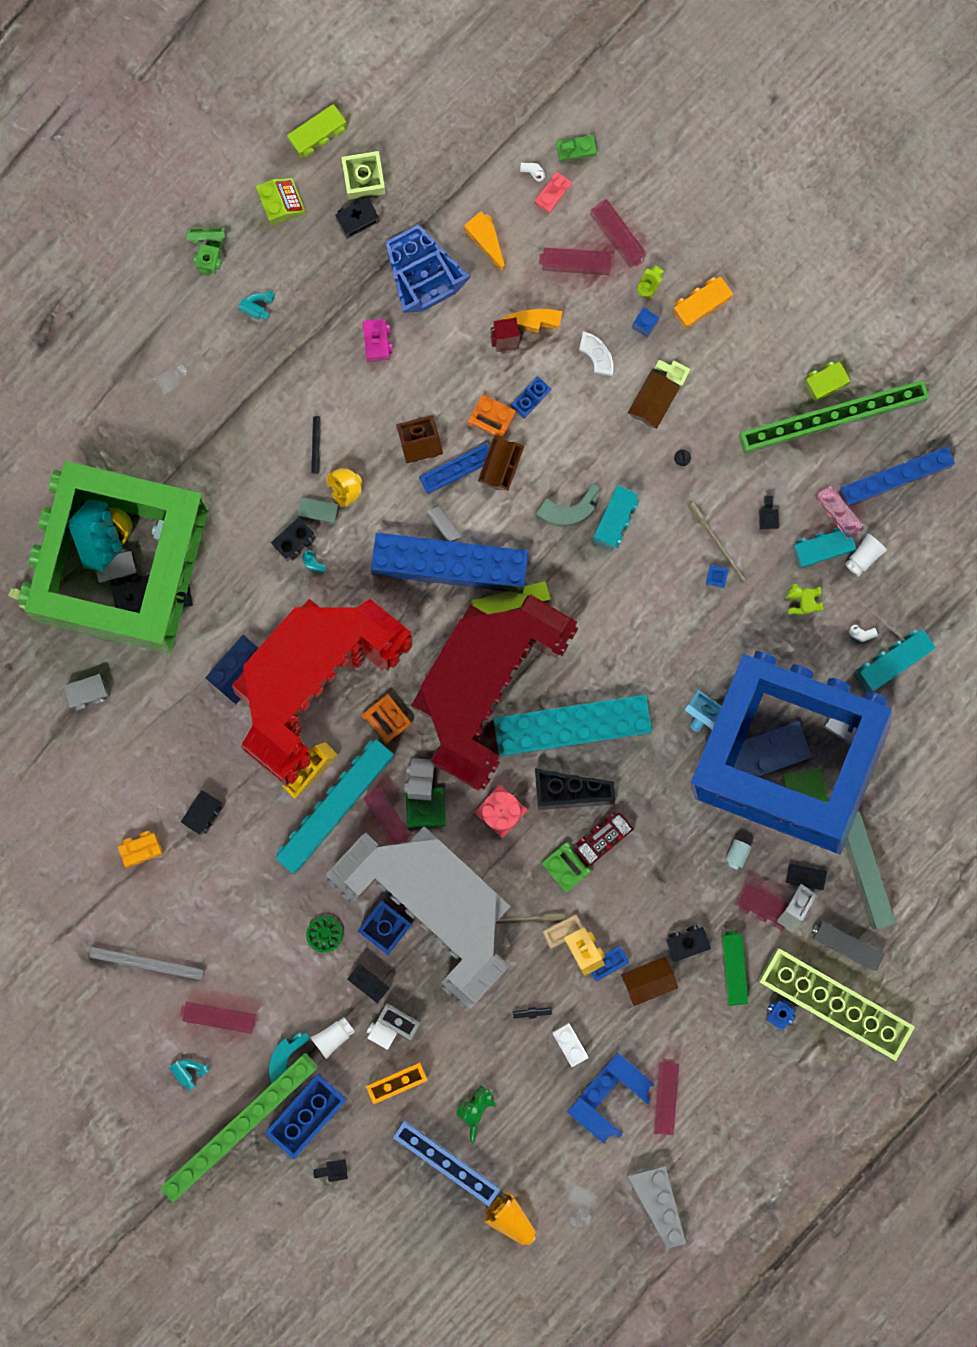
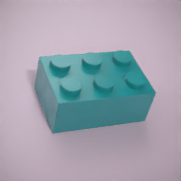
(616, 518)
(95, 535)

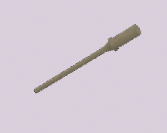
(701, 519)
(544, 917)

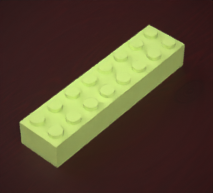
(836, 1004)

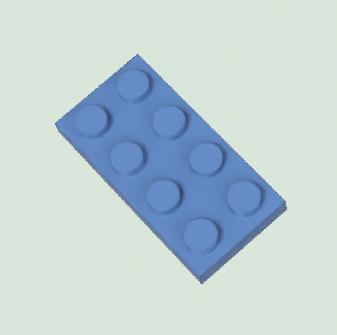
(773, 750)

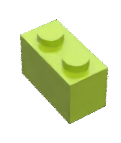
(826, 381)

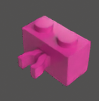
(376, 340)

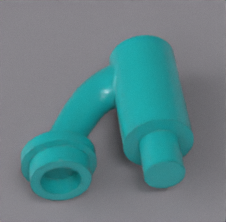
(254, 310)
(183, 1076)

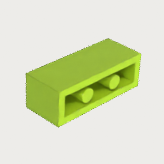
(317, 131)

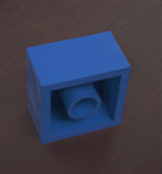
(384, 927)

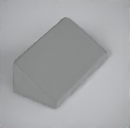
(443, 524)

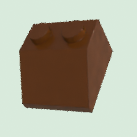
(419, 439)

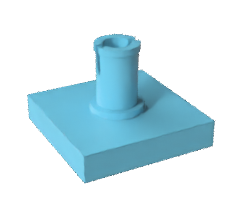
(704, 710)

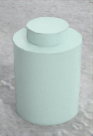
(738, 854)

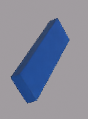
(454, 469)

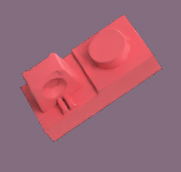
(553, 192)

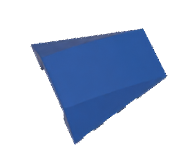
(423, 270)

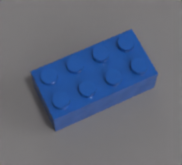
(306, 1116)

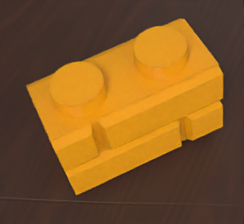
(140, 849)

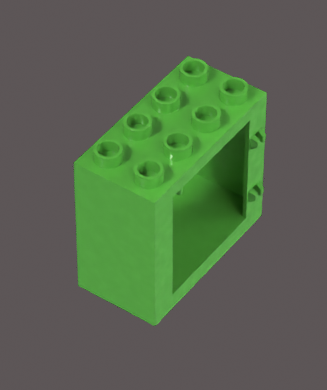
(175, 556)

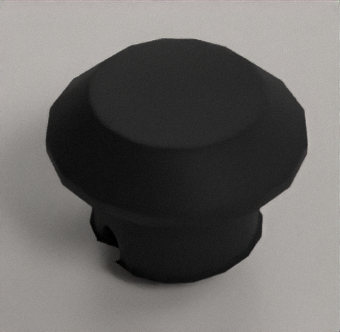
(682, 457)

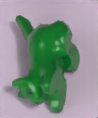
(472, 1111)

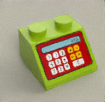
(280, 200)

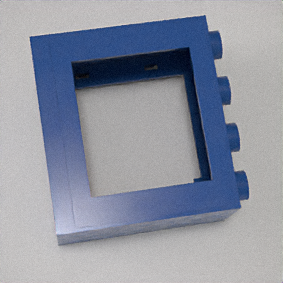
(772, 804)

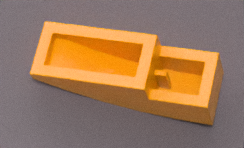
(532, 319)

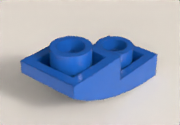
(531, 397)

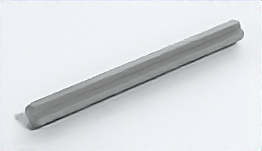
(146, 963)

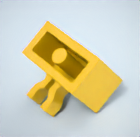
(584, 951)

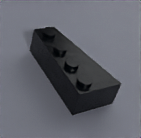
(570, 791)

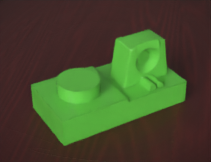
(576, 148)
(215, 235)

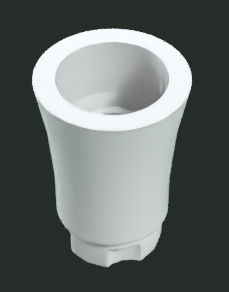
(865, 555)
(332, 1037)

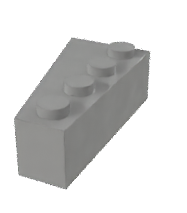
(658, 1199)

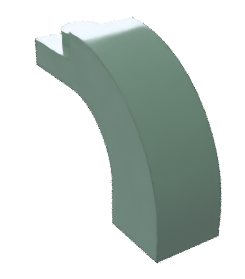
(567, 517)

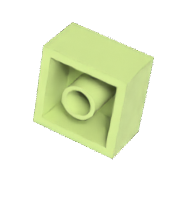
(363, 175)

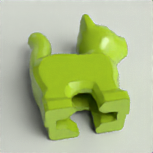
(807, 601)

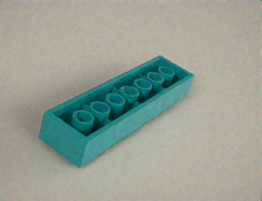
(572, 725)
(334, 807)

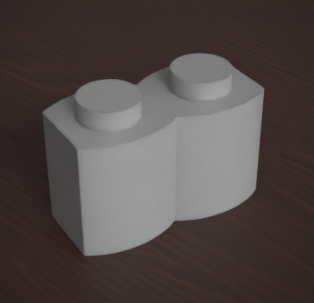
(420, 779)

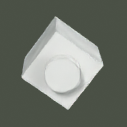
(381, 1034)

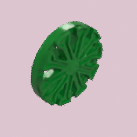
(324, 934)

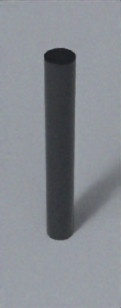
(315, 445)

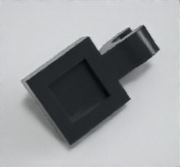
(768, 517)
(335, 1170)

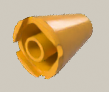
(509, 1219)

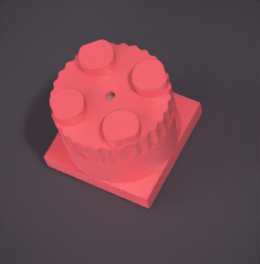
(500, 811)

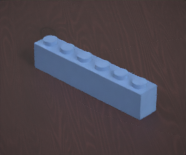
(446, 1162)

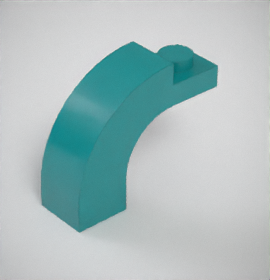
(281, 1055)

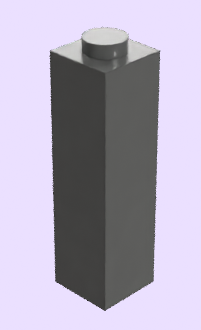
(847, 945)

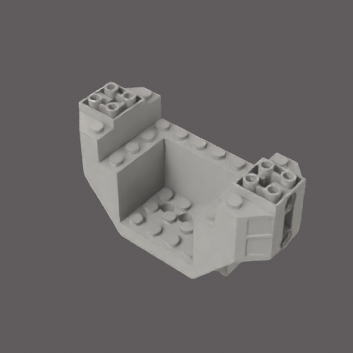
(441, 895)

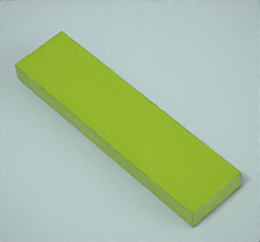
(511, 600)

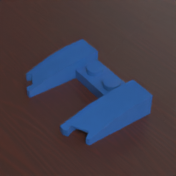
(584, 1107)

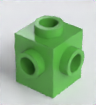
(208, 260)

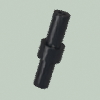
(532, 1012)

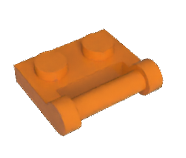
(493, 411)
(391, 714)

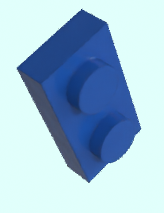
(613, 961)

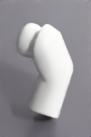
(534, 169)
(861, 635)

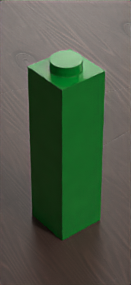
(734, 968)

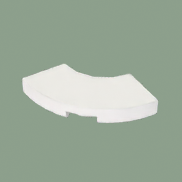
(598, 353)

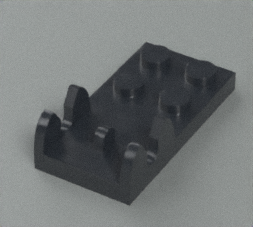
(130, 592)

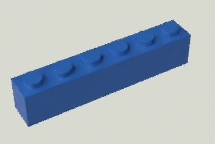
(897, 476)

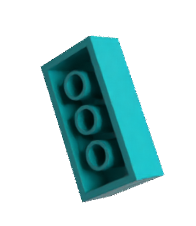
(895, 661)

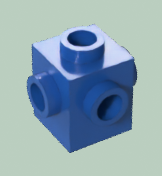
(773, 1015)

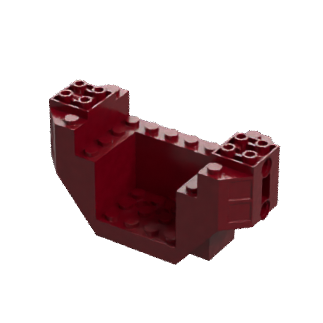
(472, 674)

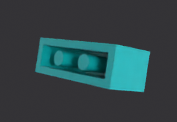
(822, 548)

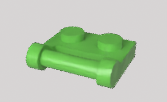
(561, 871)

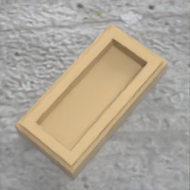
(555, 934)

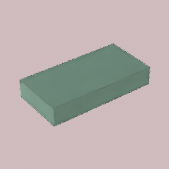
(317, 510)

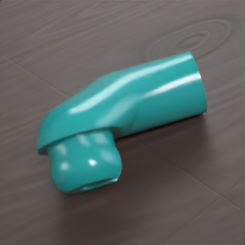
(311, 564)

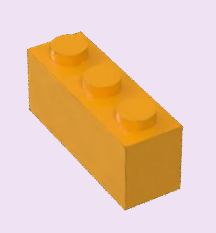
(702, 302)
(396, 1082)

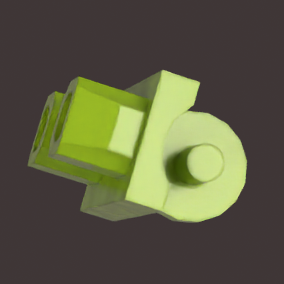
(650, 282)

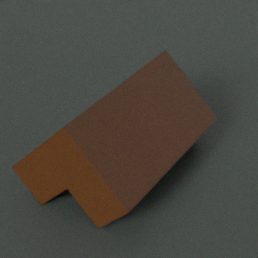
(653, 400)
(500, 464)
(649, 981)

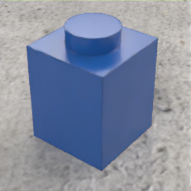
(645, 322)

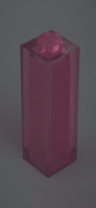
(618, 233)
(575, 261)
(218, 1017)
(666, 1097)

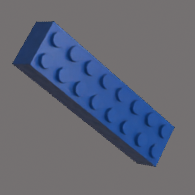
(449, 562)

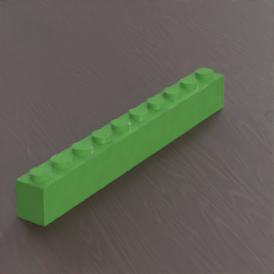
(833, 417)
(239, 1127)

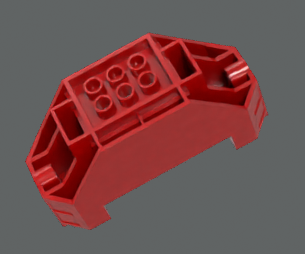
(296, 666)

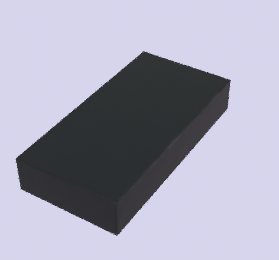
(806, 876)

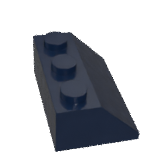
(231, 667)

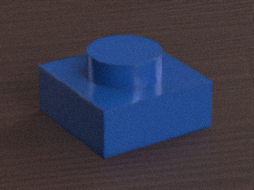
(717, 576)

